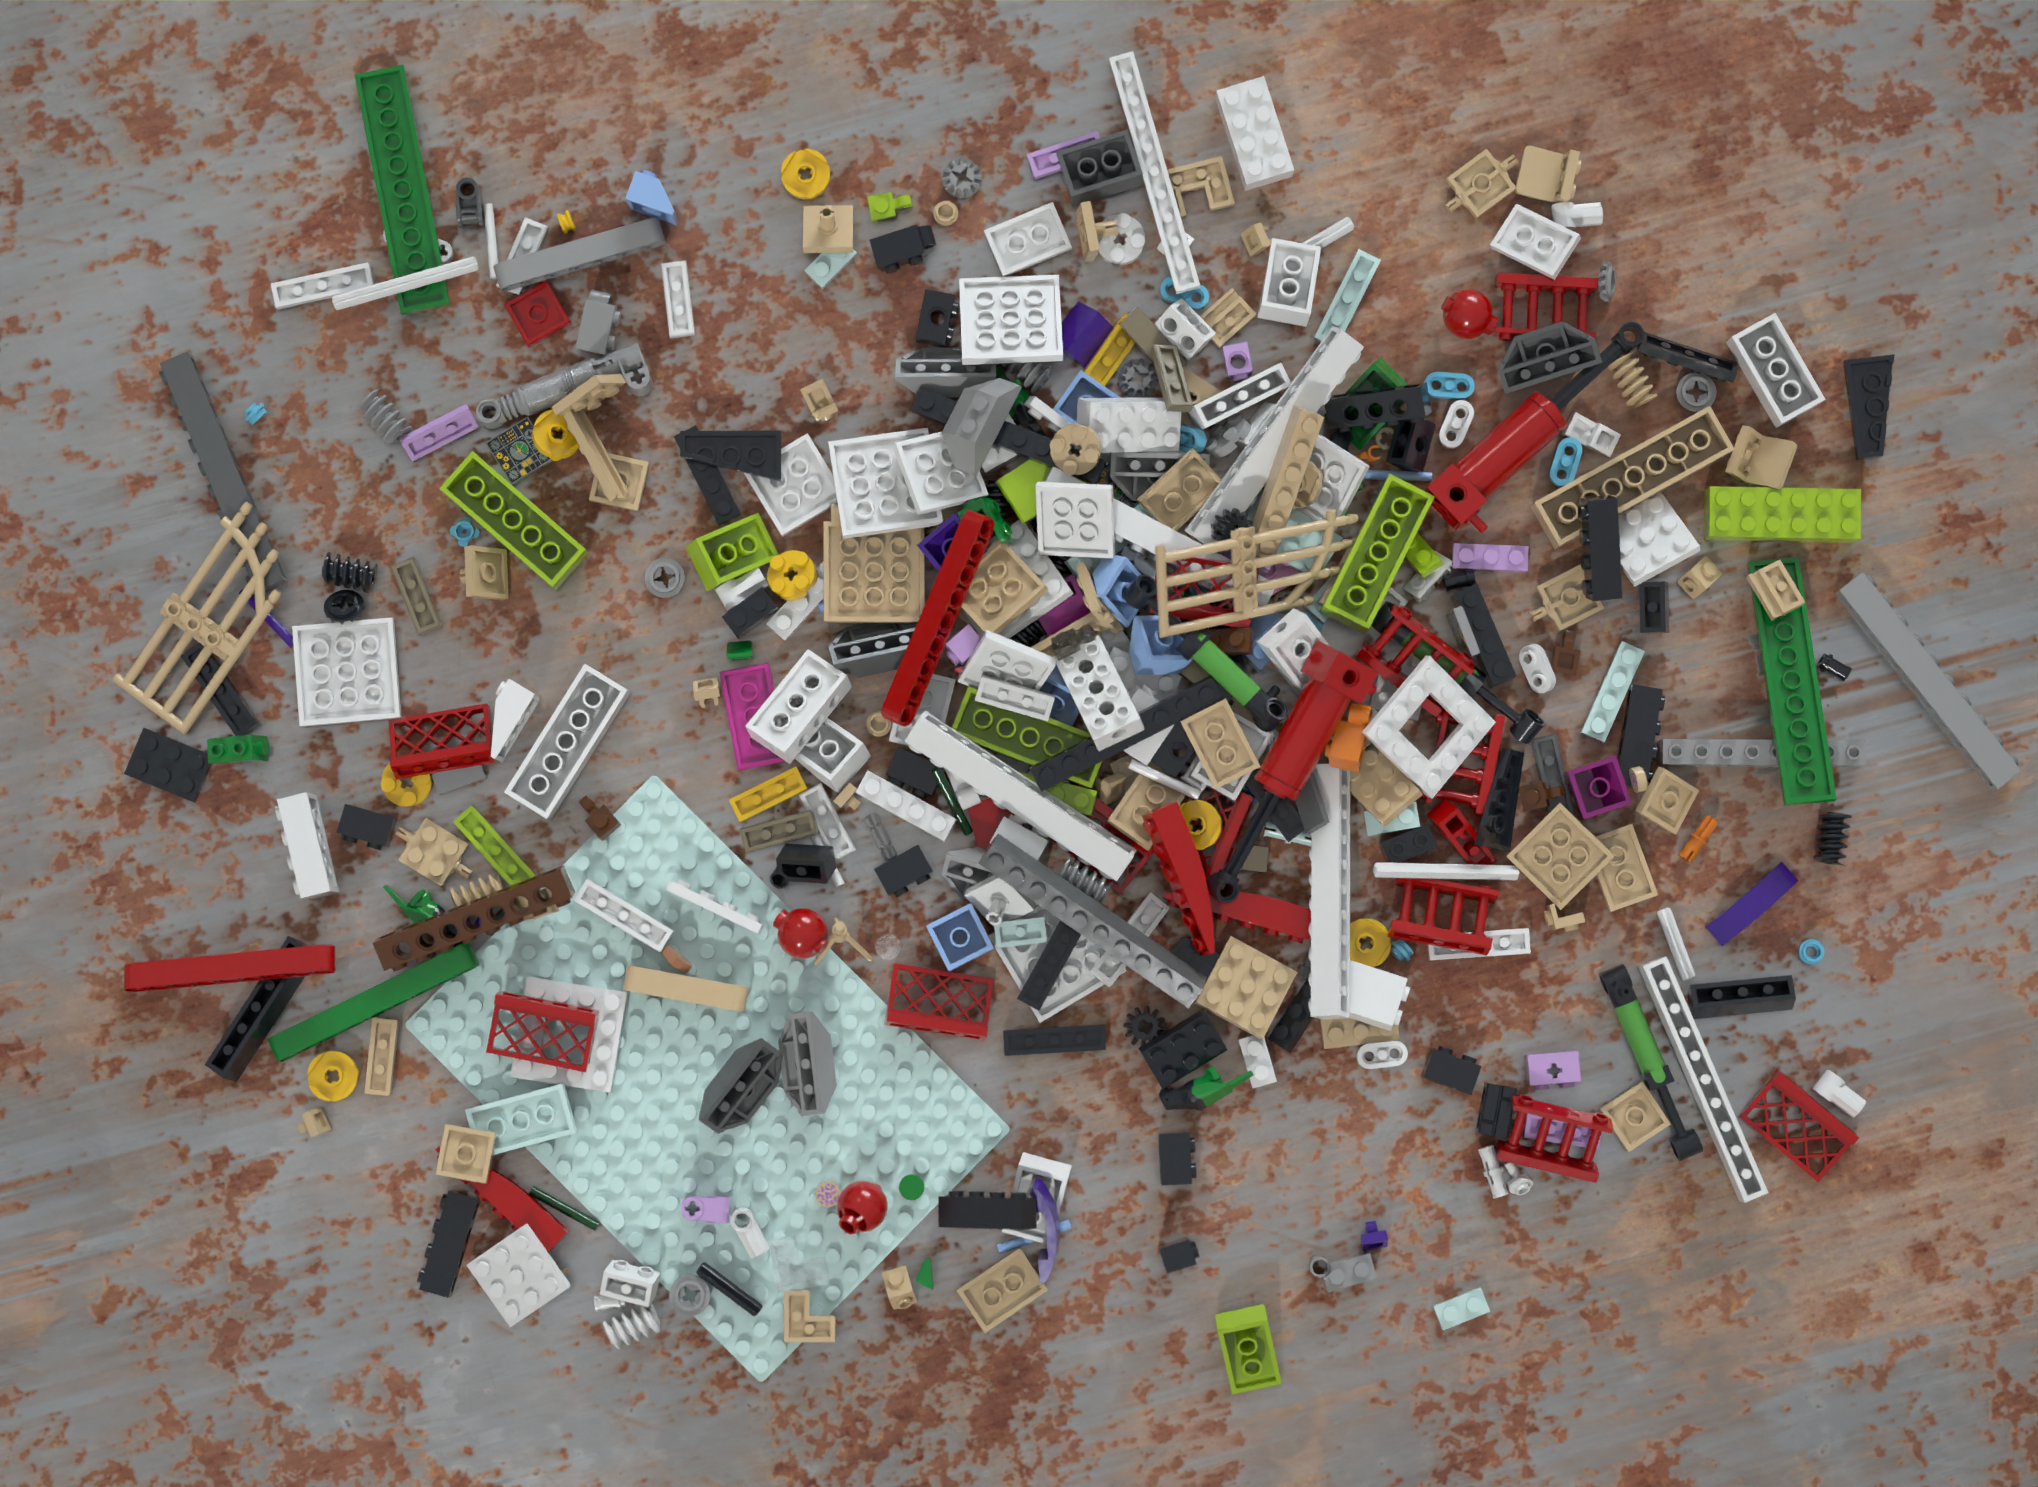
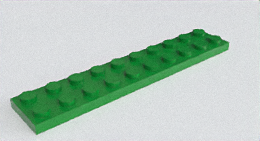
(401, 184)
(1794, 698)

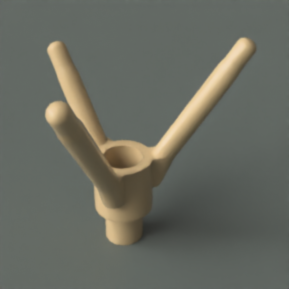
(839, 935)

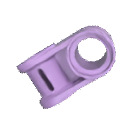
(712, 1208)

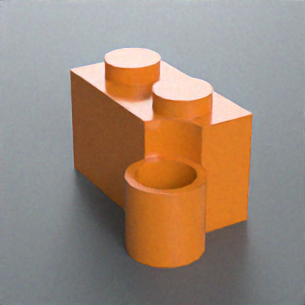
(1349, 742)

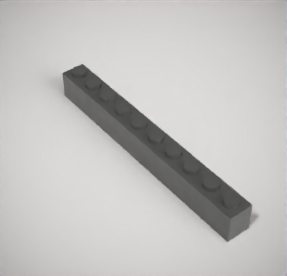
(216, 456)
(1093, 920)

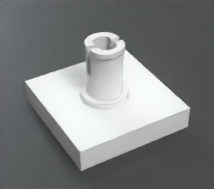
(998, 900)

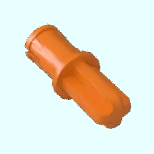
(1698, 838)

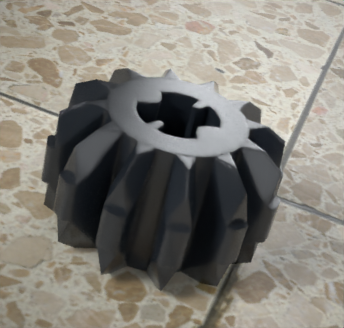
(1226, 522)
(1148, 1019)

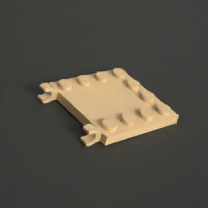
(872, 575)

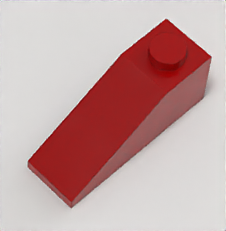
(1459, 834)

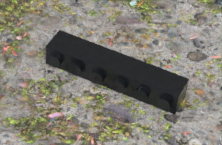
(253, 1023)

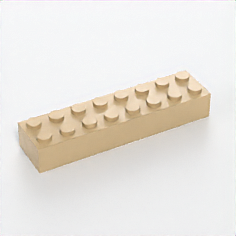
(1636, 473)

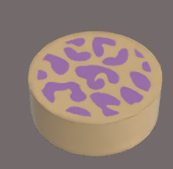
(1638, 779)
(827, 1194)

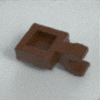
(1565, 658)
(1537, 795)
(601, 819)

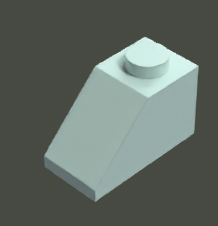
(1405, 821)

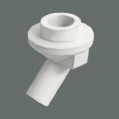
(1520, 1183)

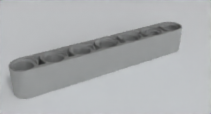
(579, 254)

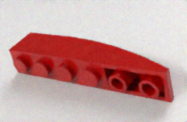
(1183, 870)
(1261, 911)
(519, 1207)

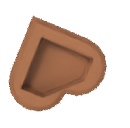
(676, 959)

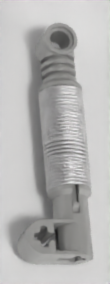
(552, 388)

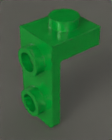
(991, 509)
(237, 749)

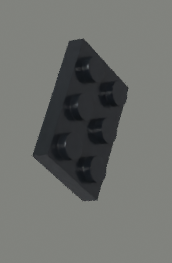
(168, 765)
(1182, 1048)

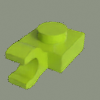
(884, 207)

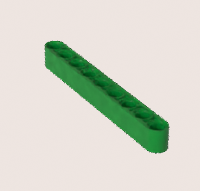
(373, 1002)

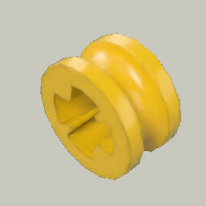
(566, 222)

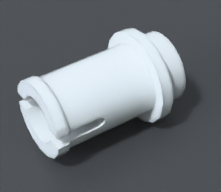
(607, 1303)

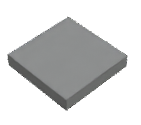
(454, 779)

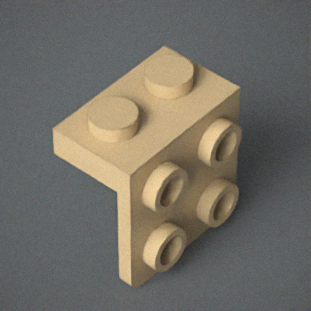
(1547, 174)
(1760, 459)

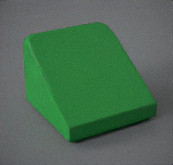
(739, 650)
(925, 1274)

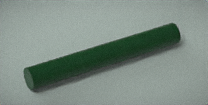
(952, 801)
(564, 1208)

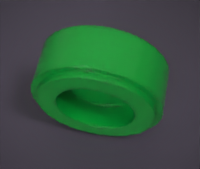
(911, 1187)

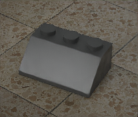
(1100, 168)

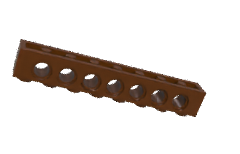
(555, 880)

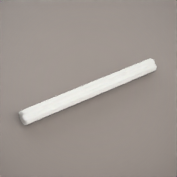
(405, 283)
(1445, 871)

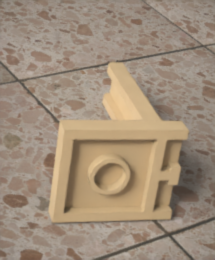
(573, 408)
(1100, 617)

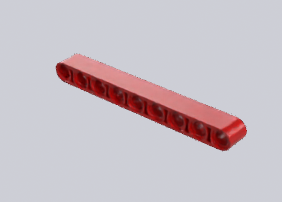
(937, 618)
(230, 968)

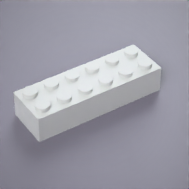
(567, 742)

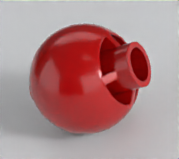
(1468, 314)
(801, 933)
(861, 1207)

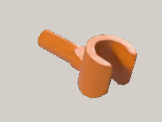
(1367, 455)

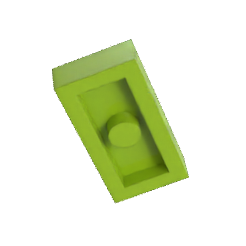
(1423, 557)

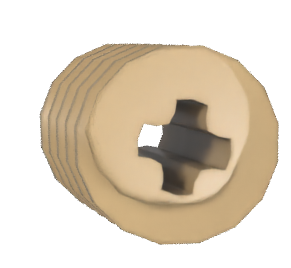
(1632, 380)
(465, 896)

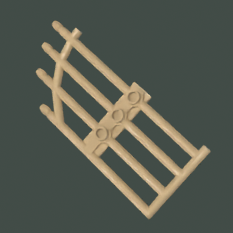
(1244, 573)
(200, 627)

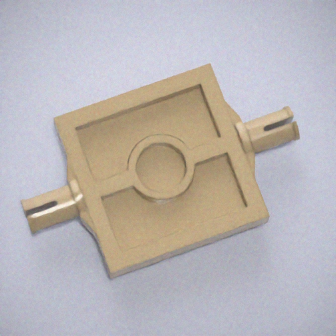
(1481, 183)
(1564, 599)
(434, 852)

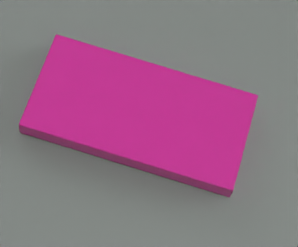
(744, 694)

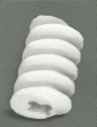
(632, 1326)

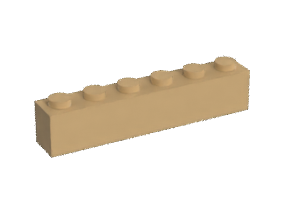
(1286, 475)

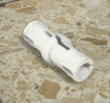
(1493, 1171)

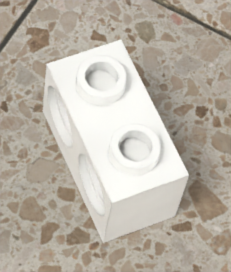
(1187, 325)

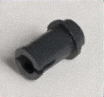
(1459, 579)
(1834, 667)

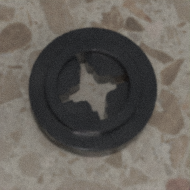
(337, 600)

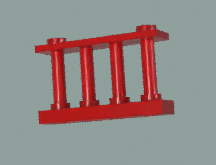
(1534, 284)
(1392, 669)
(1482, 776)
(1452, 936)
(1559, 1161)

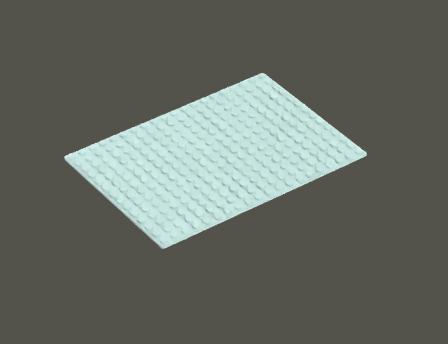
(643, 1143)

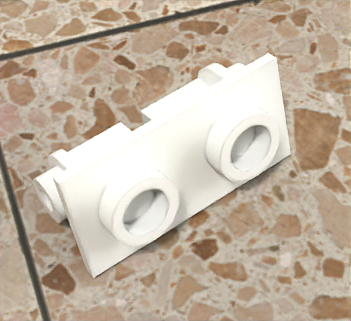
(1420, 587)

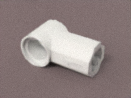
(1577, 215)
(736, 591)
(1834, 1091)
(751, 1234)

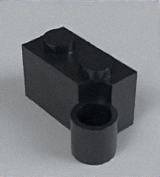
(902, 247)
(803, 864)

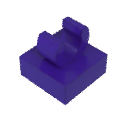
(1373, 1239)

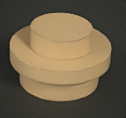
(945, 213)
(877, 724)

